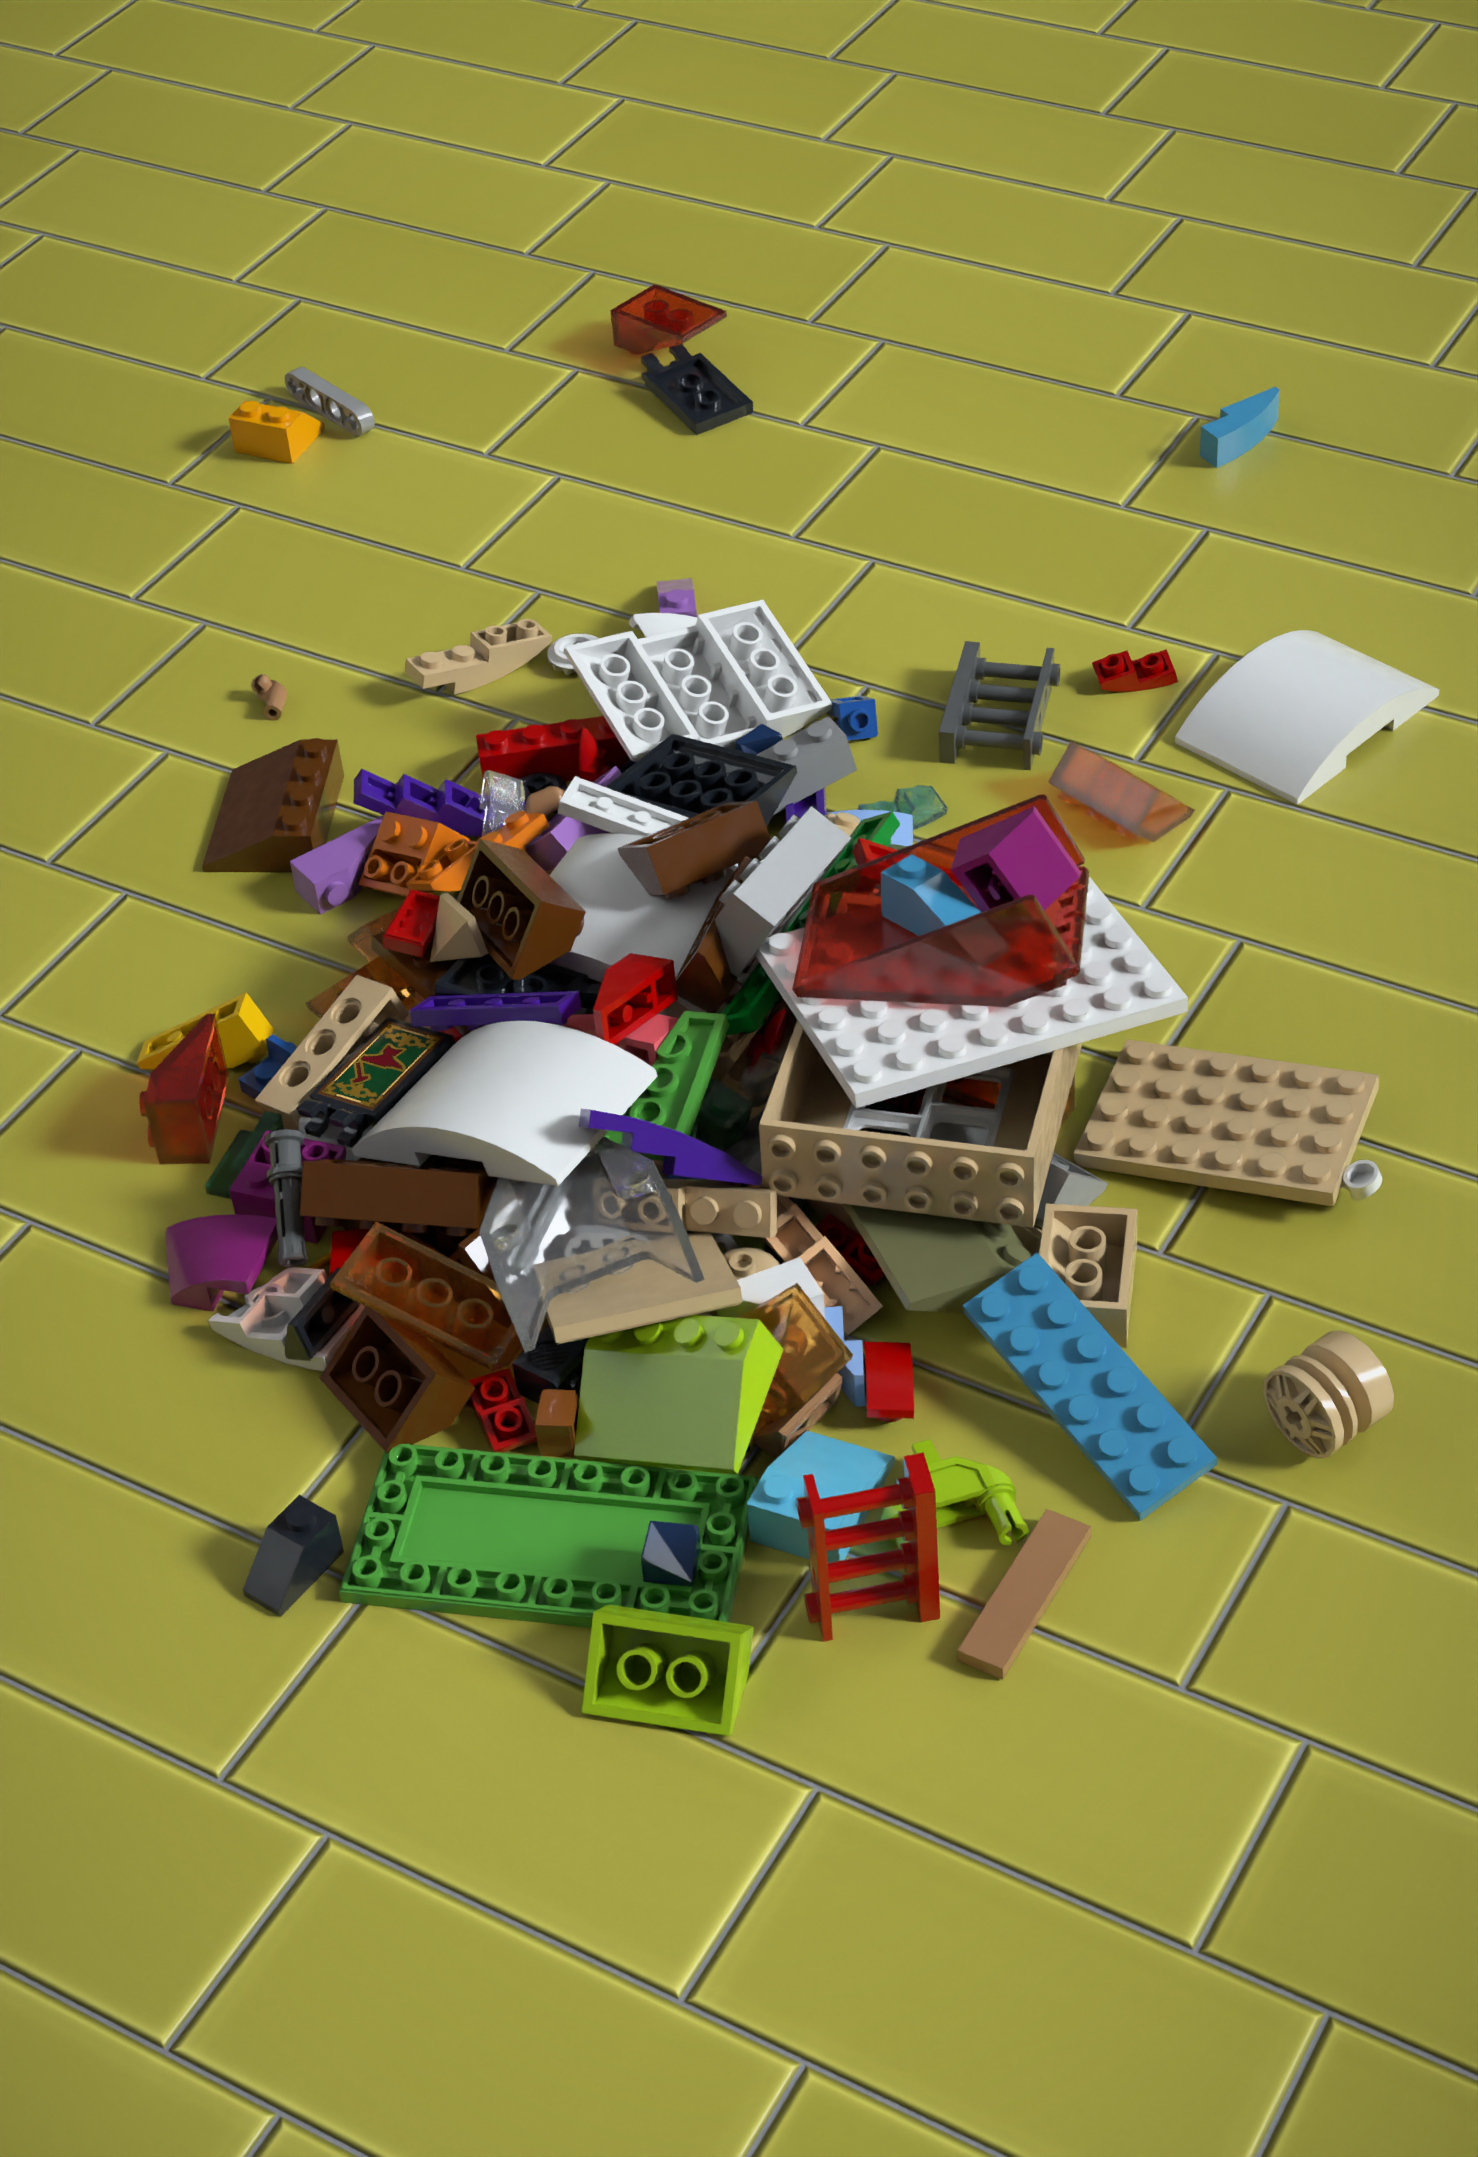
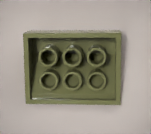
(937, 1259)

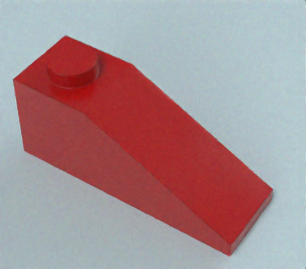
(633, 994)

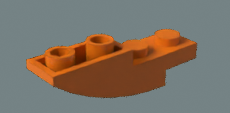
(450, 869)

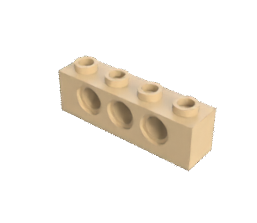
(335, 1036)

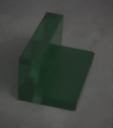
(238, 1155)

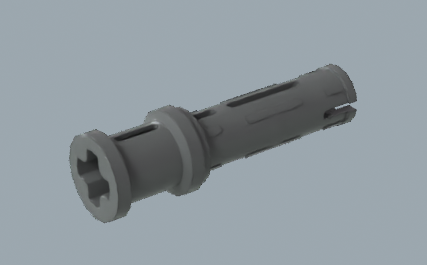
(287, 1181)

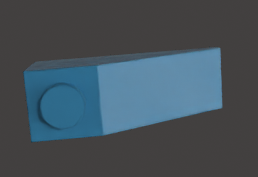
(922, 897)

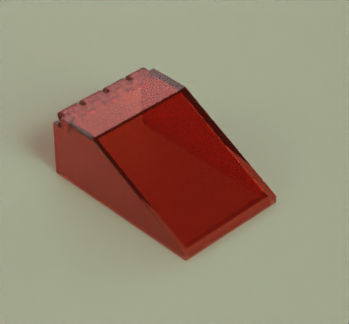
(975, 962)

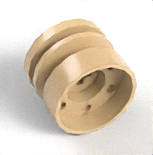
(1328, 1394)

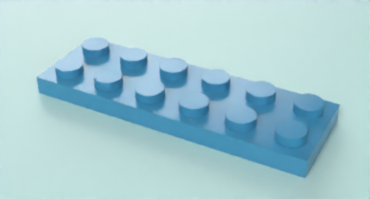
(1090, 1386)

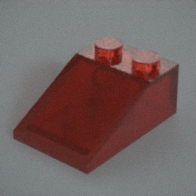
(660, 320)
(187, 1097)

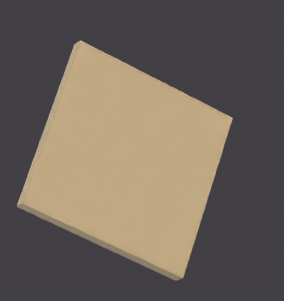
(645, 1296)

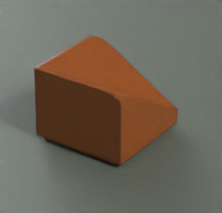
(557, 1422)

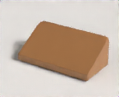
(783, 1432)

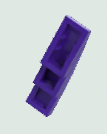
(448, 805)
(681, 1152)

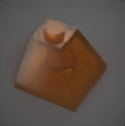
(809, 1355)

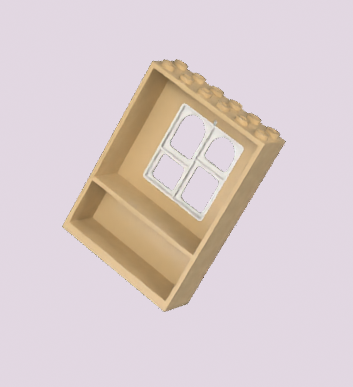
(818, 1152)

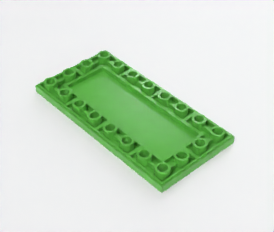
(540, 1536)

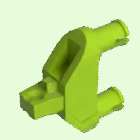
(968, 1491)

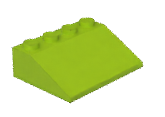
(675, 1393)

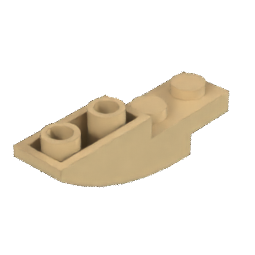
(487, 658)
(724, 1207)

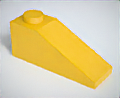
(240, 1029)

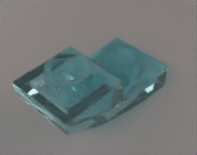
(918, 801)

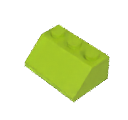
(666, 1669)

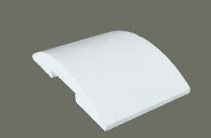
(700, 680)
(1298, 711)
(625, 917)
(511, 1102)

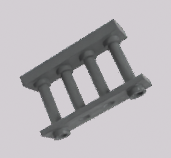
(968, 690)

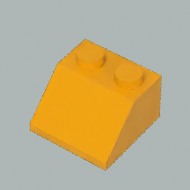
(272, 431)

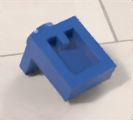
(855, 716)
(259, 1076)

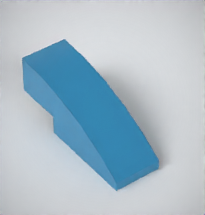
(1239, 427)

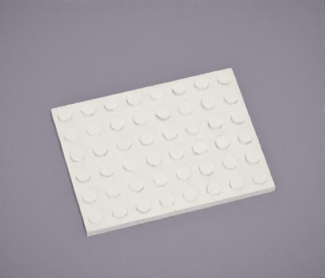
(904, 1046)

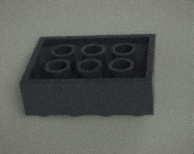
(699, 775)

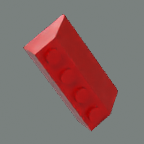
(546, 748)

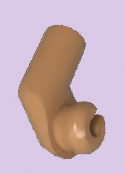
(272, 694)
(544, 801)

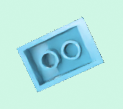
(837, 1471)

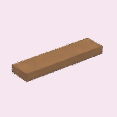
(1024, 1594)

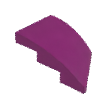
(216, 1256)

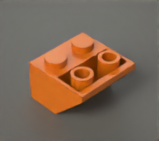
(401, 848)

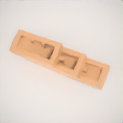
(834, 1276)

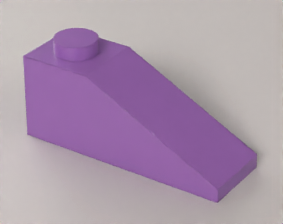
(677, 597)
(333, 871)

